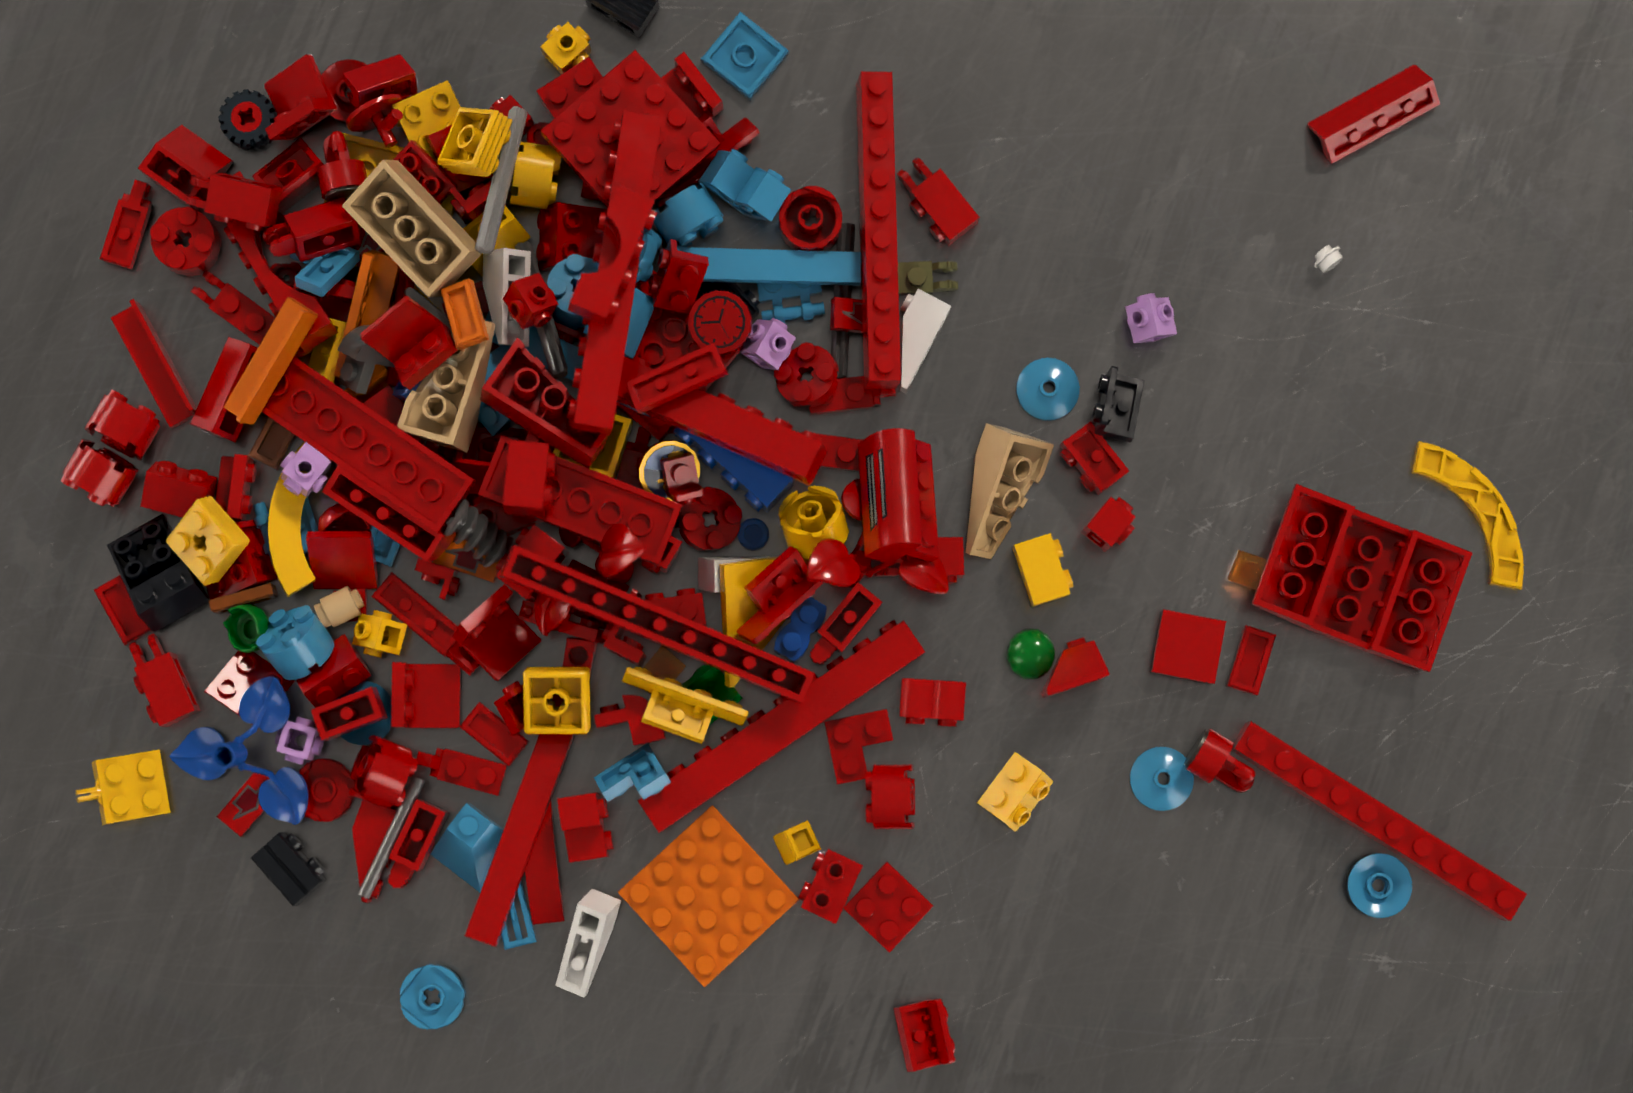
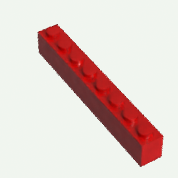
(734, 427)

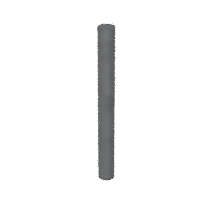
(390, 838)

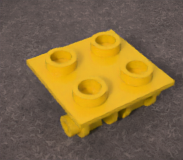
(428, 113)

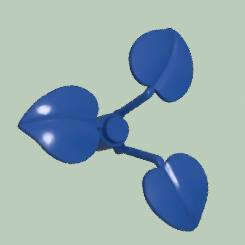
(208, 756)

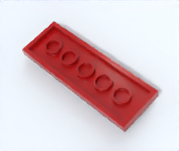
(593, 503)

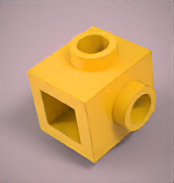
(556, 49)
(379, 634)

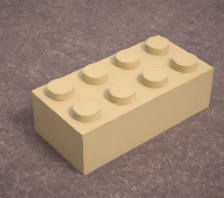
(412, 227)

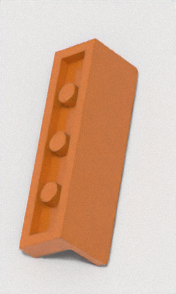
(270, 361)

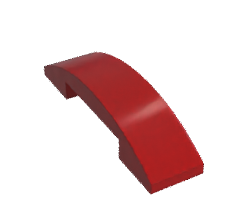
(543, 876)

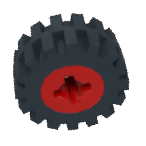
(253, 131)

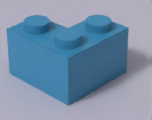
(746, 189)

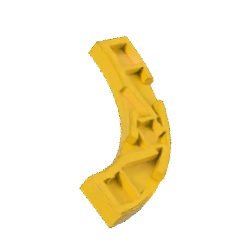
(1485, 503)
(285, 539)

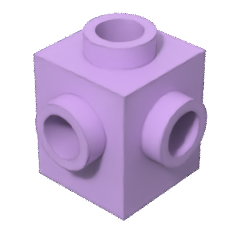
(1151, 319)
(768, 343)
(307, 460)
(287, 740)

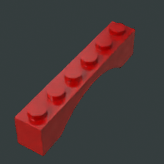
(269, 283)

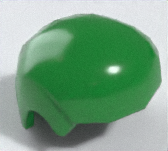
(245, 626)
(1031, 653)

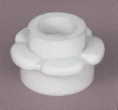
(1328, 258)

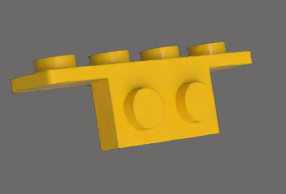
(679, 708)

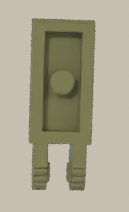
(919, 276)

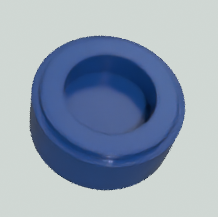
(753, 534)

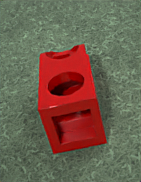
(579, 653)

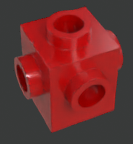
(530, 301)

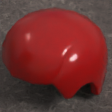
(341, 519)

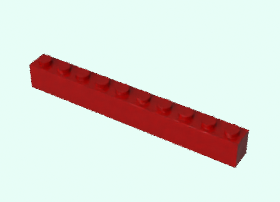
(878, 230)
(606, 344)
(656, 624)
(782, 725)
(1378, 821)

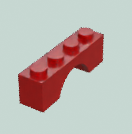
(597, 291)

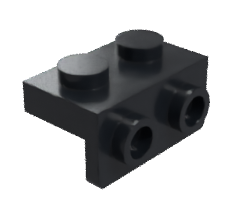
(1118, 406)

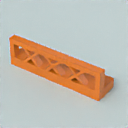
(372, 293)

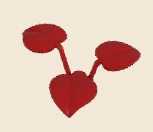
(615, 562)
(834, 565)

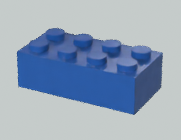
(761, 484)

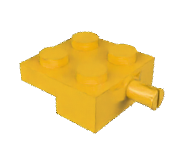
(128, 787)

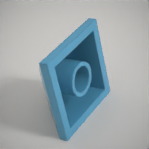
(469, 845)

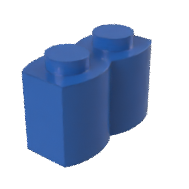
(795, 637)

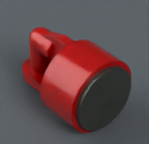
(340, 173)
(1211, 760)

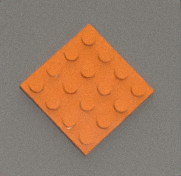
(708, 896)

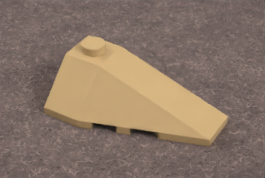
(448, 399)
(1002, 476)

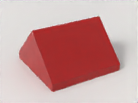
(293, 171)

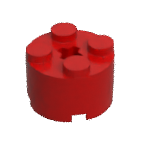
(803, 204)
(168, 237)
(124, 426)
(99, 473)
(382, 772)
(891, 796)

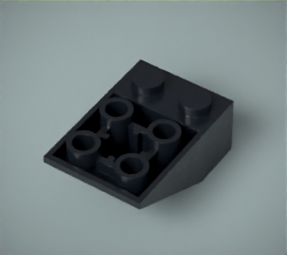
(155, 576)

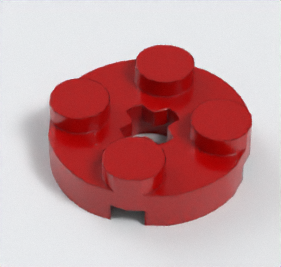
(824, 375)
(716, 536)

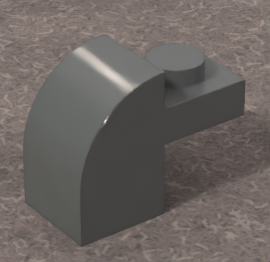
(359, 361)

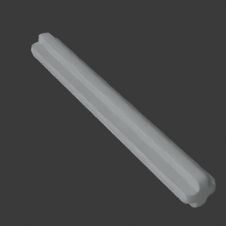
(500, 184)

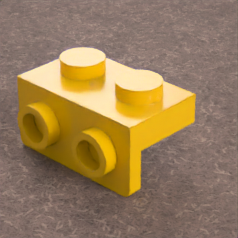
(1016, 792)

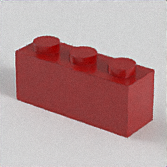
(210, 413)

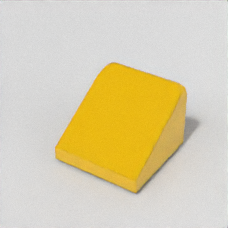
(796, 842)

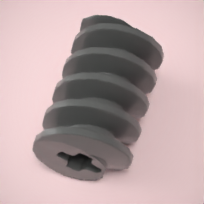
(478, 534)

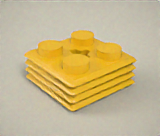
(475, 142)
(207, 540)
(542, 715)

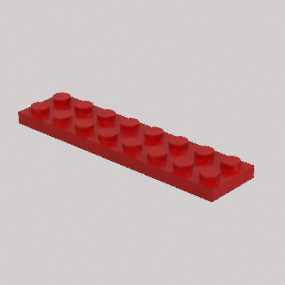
(368, 446)

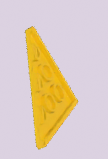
(736, 603)

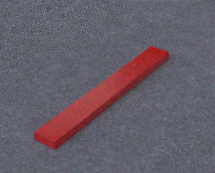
(519, 836)

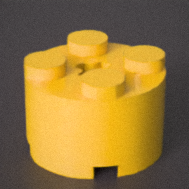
(534, 175)
(812, 517)

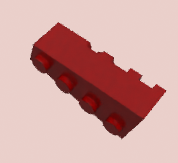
(539, 404)

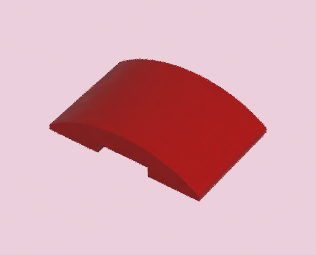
(1361, 579)

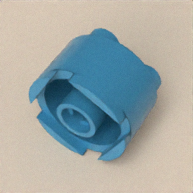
(689, 216)
(563, 282)
(295, 642)

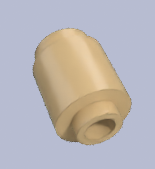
(339, 607)

